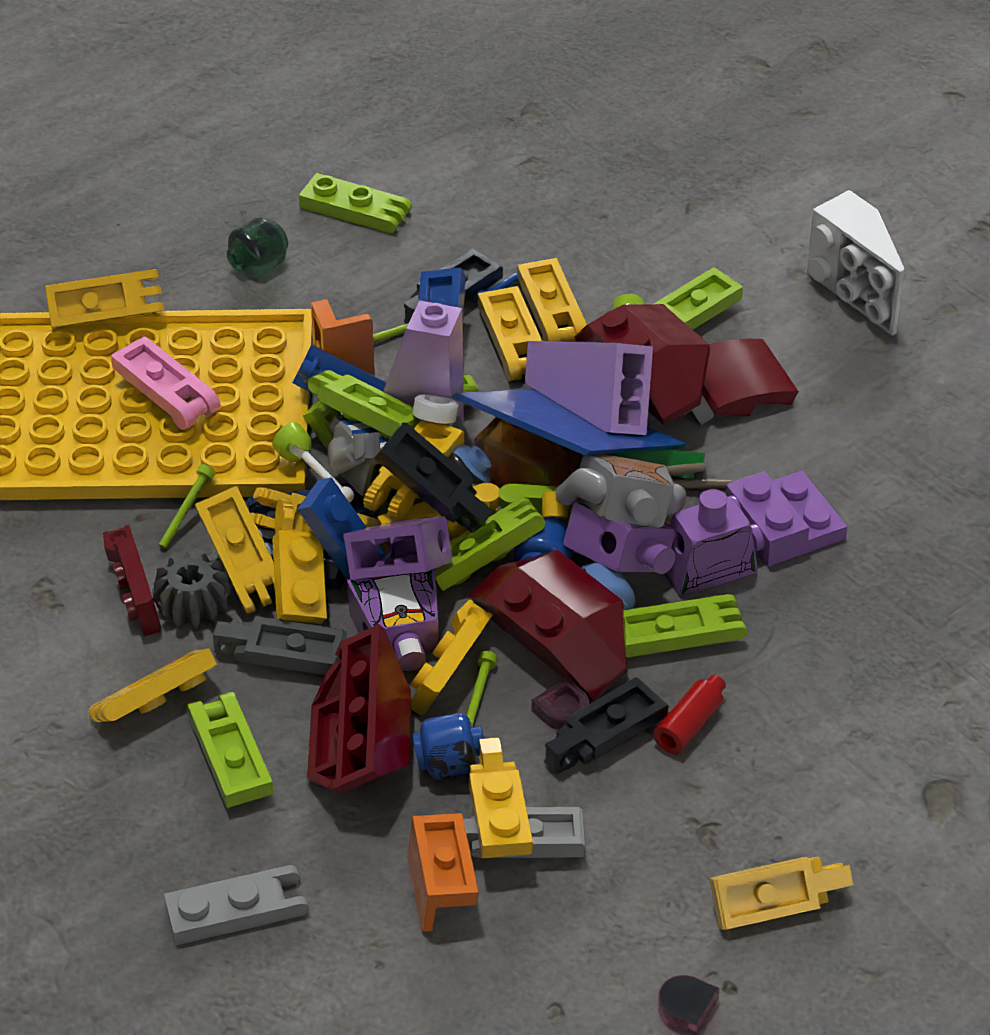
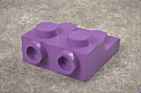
(786, 515)

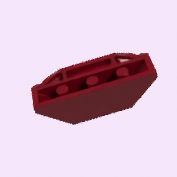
(677, 357)
(560, 618)
(360, 715)

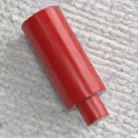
(689, 714)

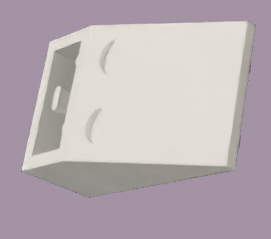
(857, 258)

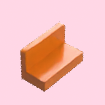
(344, 338)
(440, 865)

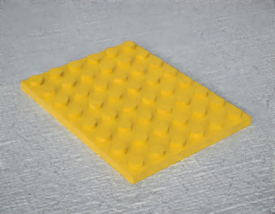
(90, 434)

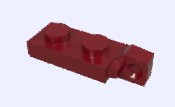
(130, 573)

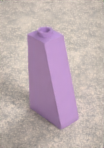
(429, 355)
(595, 381)

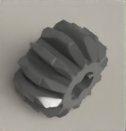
(191, 590)

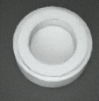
(435, 408)

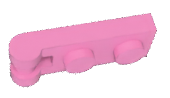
(165, 382)

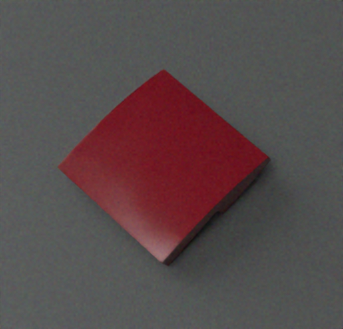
(743, 375)

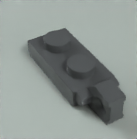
(279, 644)

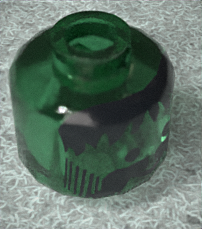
(257, 246)

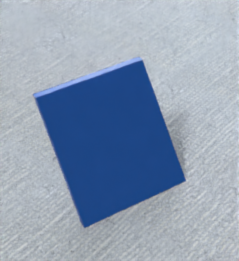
(554, 422)

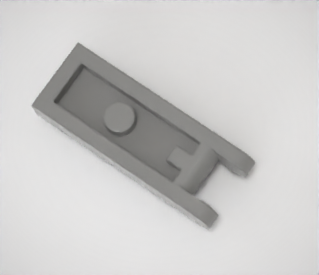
(233, 905)

